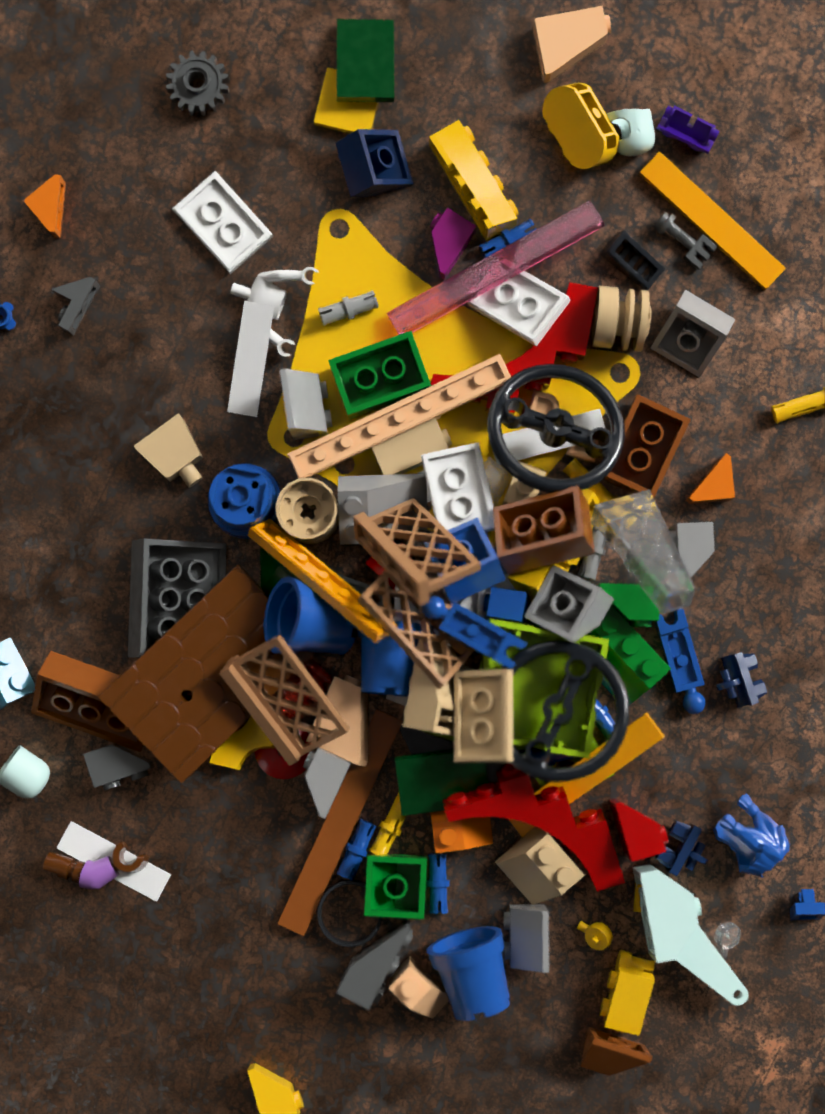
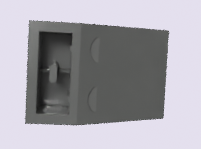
(368, 968)

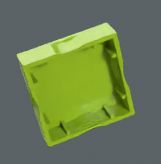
(540, 680)

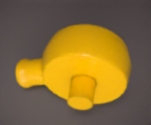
(596, 935)

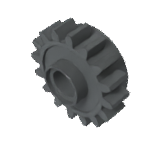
(192, 69)

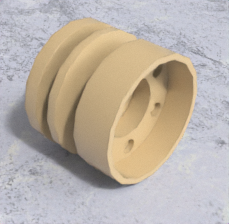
(620, 318)
(311, 494)

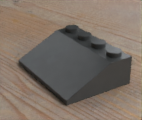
(167, 583)

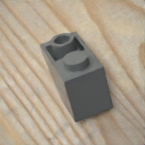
(114, 763)

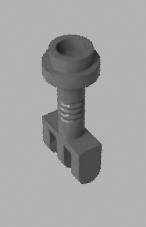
(666, 223)

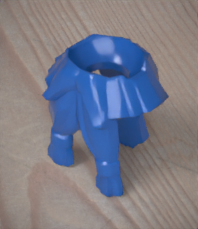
(756, 847)

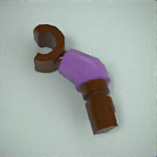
(94, 873)

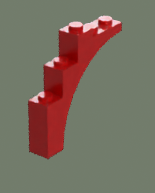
(565, 338)
(549, 810)

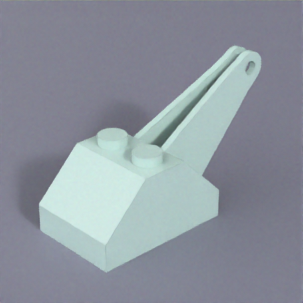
(674, 932)

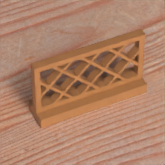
(395, 557)
(405, 637)
(267, 708)

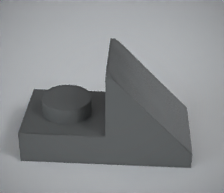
(80, 297)

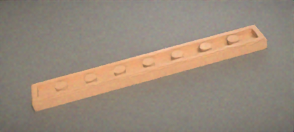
(399, 417)

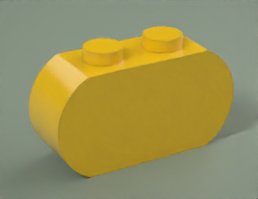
(580, 125)

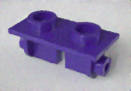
(698, 137)

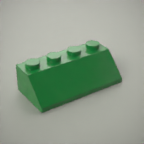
(630, 655)

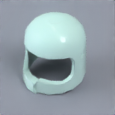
(636, 130)
(24, 773)

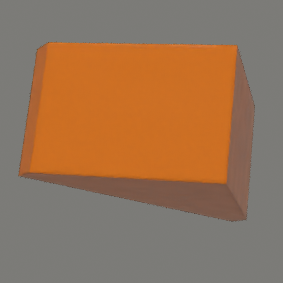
(48, 204)
(716, 485)

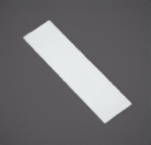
(250, 358)
(527, 442)
(89, 846)

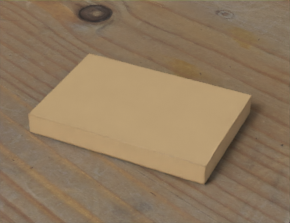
(483, 716)

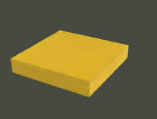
(342, 115)

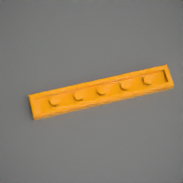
(712, 221)
(316, 576)
(639, 737)

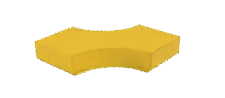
(240, 746)

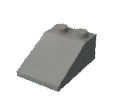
(304, 404)
(376, 494)

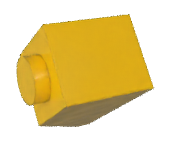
(273, 1092)

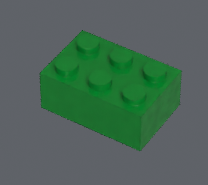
(379, 374)

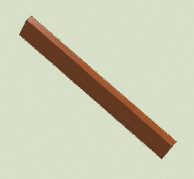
(338, 826)

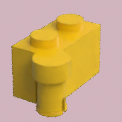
(628, 994)

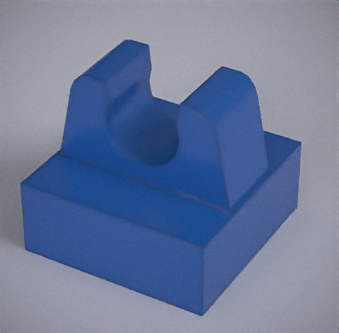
(807, 907)

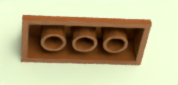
(69, 695)

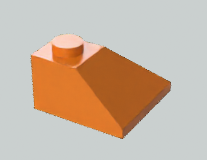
(461, 833)

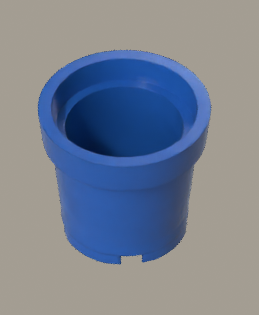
(240, 496)
(305, 620)
(386, 665)
(472, 971)

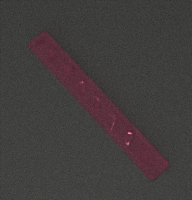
(496, 268)

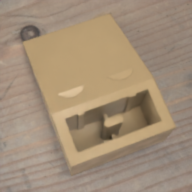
(428, 706)

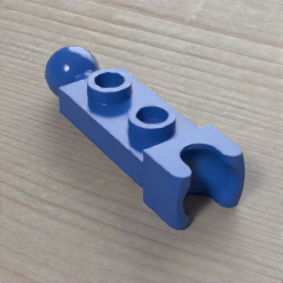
(473, 630)
(682, 660)

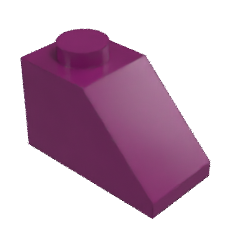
(449, 239)

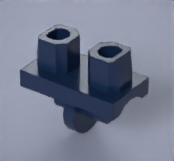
(738, 679)
(675, 859)

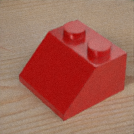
(638, 834)

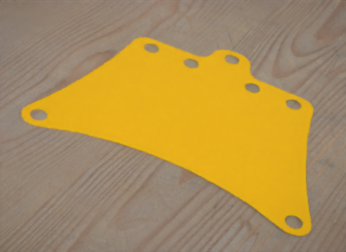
(446, 347)

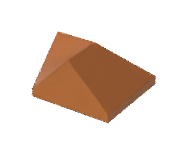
(611, 1053)

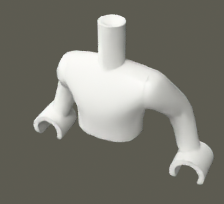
(265, 292)

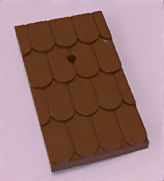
(190, 656)

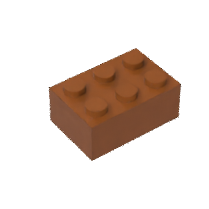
(648, 446)
(543, 530)

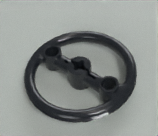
(545, 424)
(590, 659)

